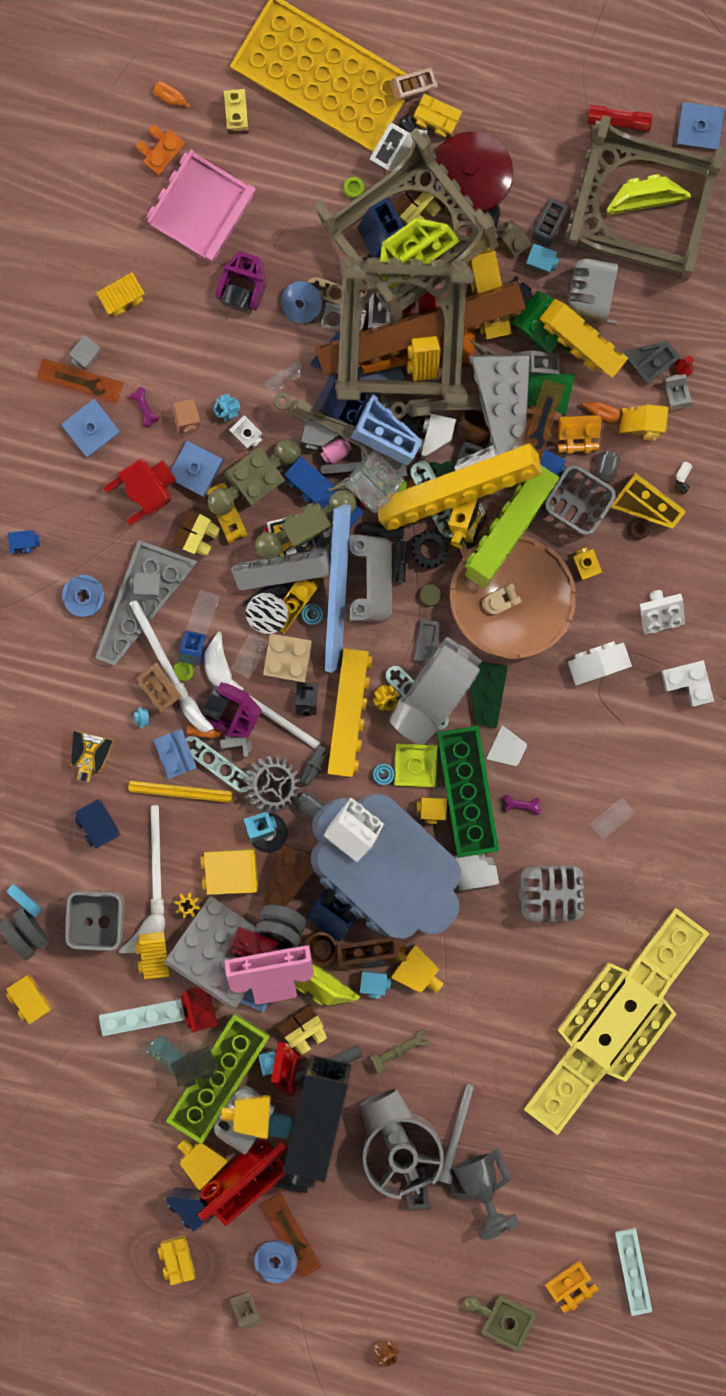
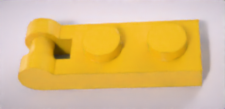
(230, 519)

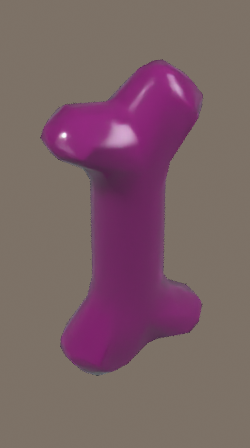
(139, 397)
(511, 803)

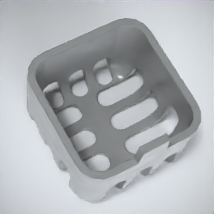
(596, 290)
(582, 505)
(552, 894)
(225, 1132)

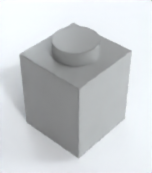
(84, 353)
(146, 584)

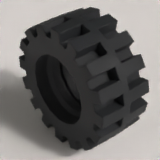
(430, 562)

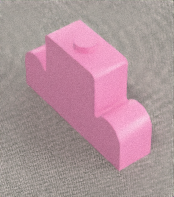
(270, 973)

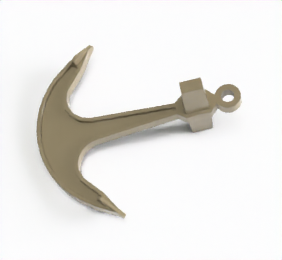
(423, 407)
(305, 412)

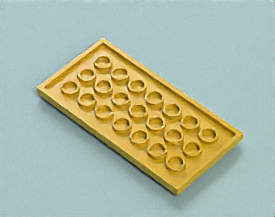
(320, 73)

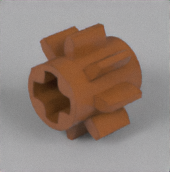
(385, 1353)

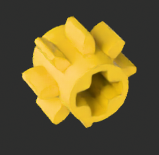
(386, 697)
(192, 902)

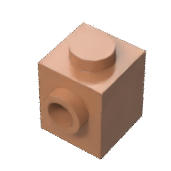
(186, 416)

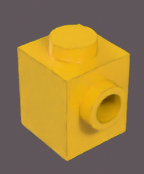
(586, 563)
(432, 809)

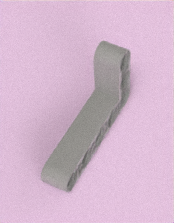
(286, 567)

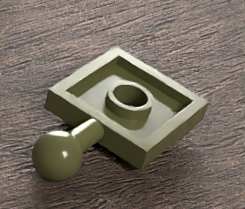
(501, 1310)

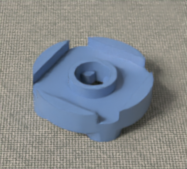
(89, 606)
(285, 1254)

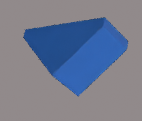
(192, 648)

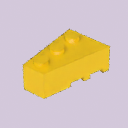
(644, 421)
(648, 502)

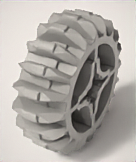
(267, 776)

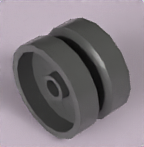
(281, 926)
(24, 933)

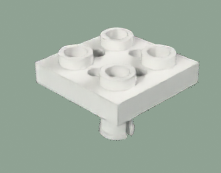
(662, 612)

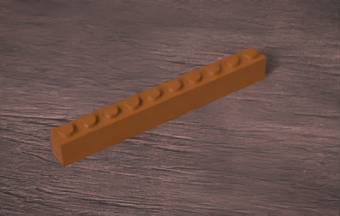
(398, 334)

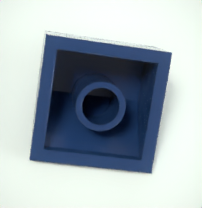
(331, 915)

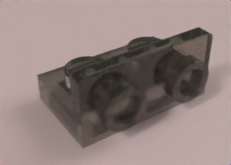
(194, 1067)

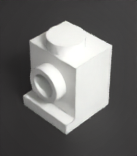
(242, 425)

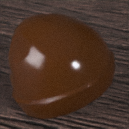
(472, 427)
(322, 947)

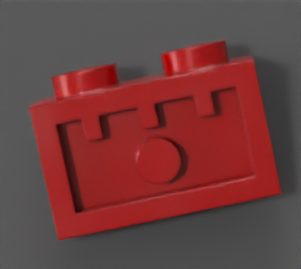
(199, 1008)

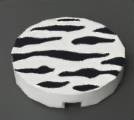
(266, 613)

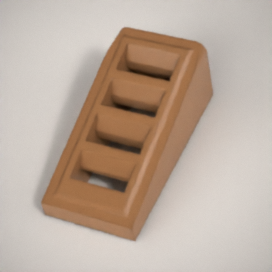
(397, 90)

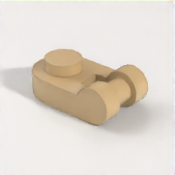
(494, 602)

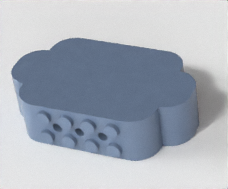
(401, 880)

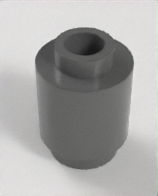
(607, 466)
(309, 804)

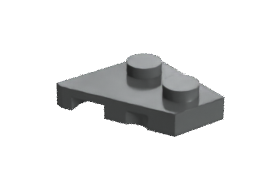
(652, 359)

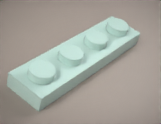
(141, 1017)
(633, 1271)

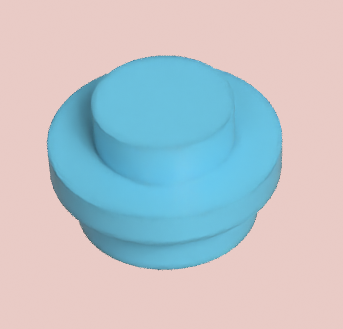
(141, 717)

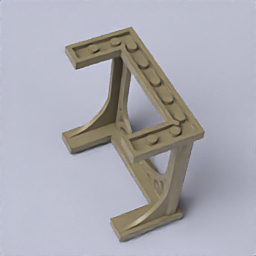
(610, 139)
(416, 163)
(353, 273)

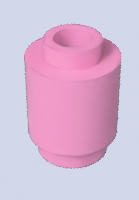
(336, 450)

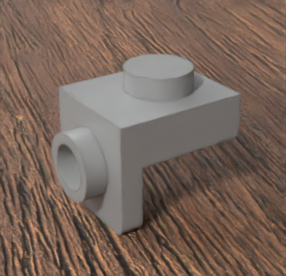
(678, 392)
(234, 741)

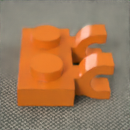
(163, 152)

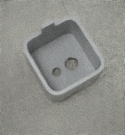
(94, 905)

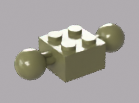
(254, 477)
(303, 527)

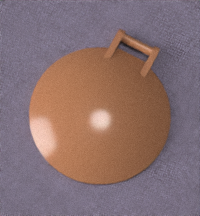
(531, 625)

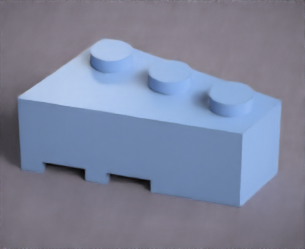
(385, 433)

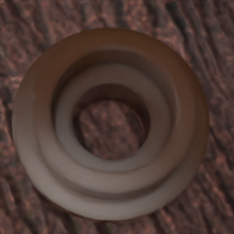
(645, 529)

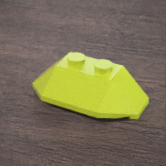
(647, 194)
(417, 240)
(327, 988)

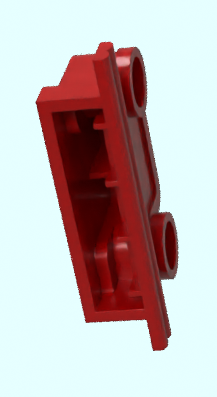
(243, 1181)

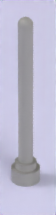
(446, 1173)

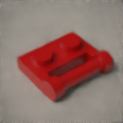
(285, 1069)

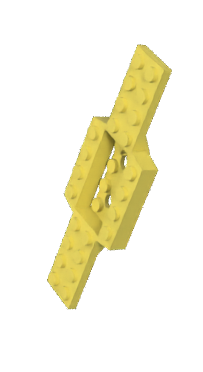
(646, 985)

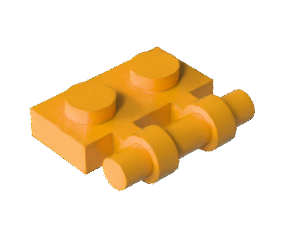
(578, 428)
(568, 1282)

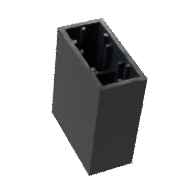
(316, 1121)

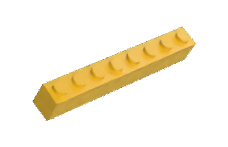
(460, 487)

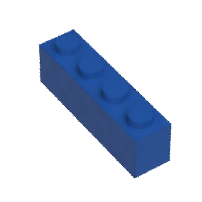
(314, 486)

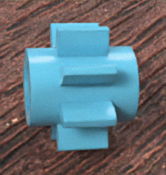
(226, 407)

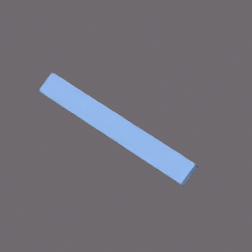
(337, 588)

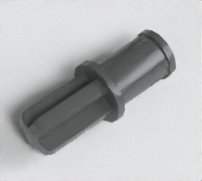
(314, 765)

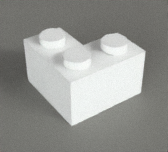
(599, 662)
(694, 678)

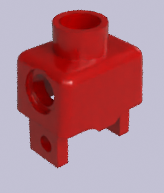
(145, 486)

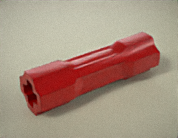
(634, 120)

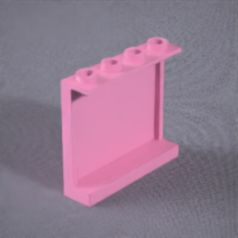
(200, 206)

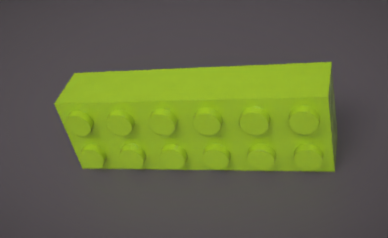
(509, 529)
(204, 1101)

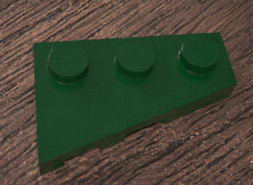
(488, 693)

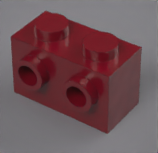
(248, 943)

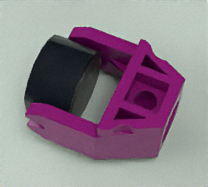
(237, 297)
(245, 717)

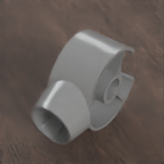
(435, 692)
(385, 1113)

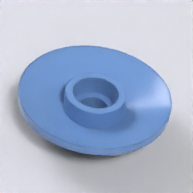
(308, 294)

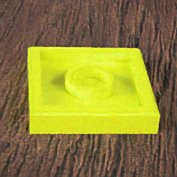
(415, 765)

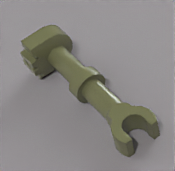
(378, 1061)

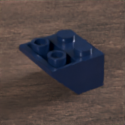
(378, 225)
(341, 409)
(97, 824)
(187, 1205)

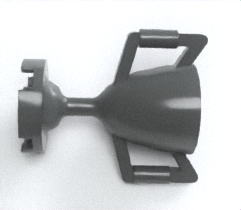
(480, 1183)

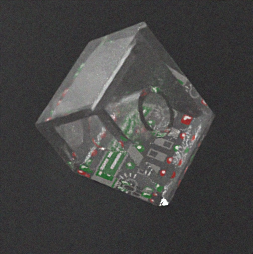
(374, 481)

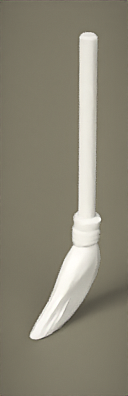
(219, 671)
(187, 704)
(155, 921)

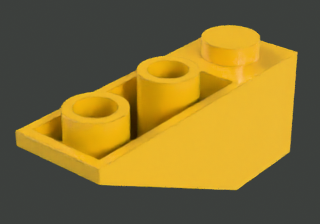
(298, 598)

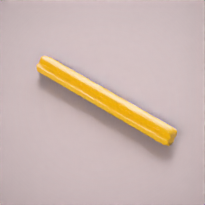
(180, 791)

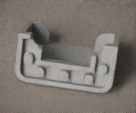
(379, 579)

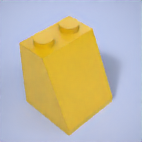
(230, 871)

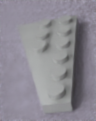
(503, 397)
(123, 624)

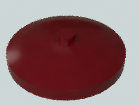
(478, 166)

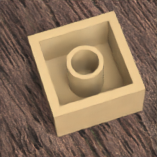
(287, 658)

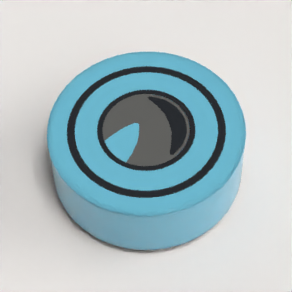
(312, 614)
(383, 774)

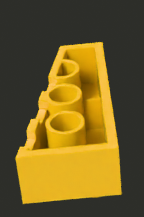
(485, 278)
(582, 339)

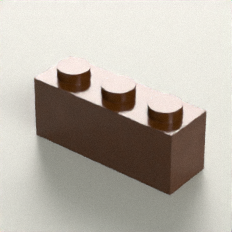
(371, 953)

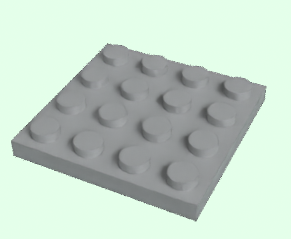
(203, 950)

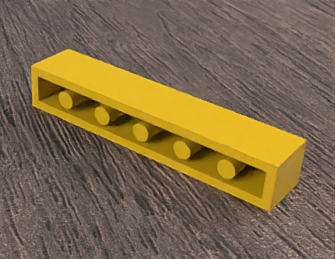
(348, 712)

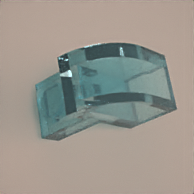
(165, 1051)

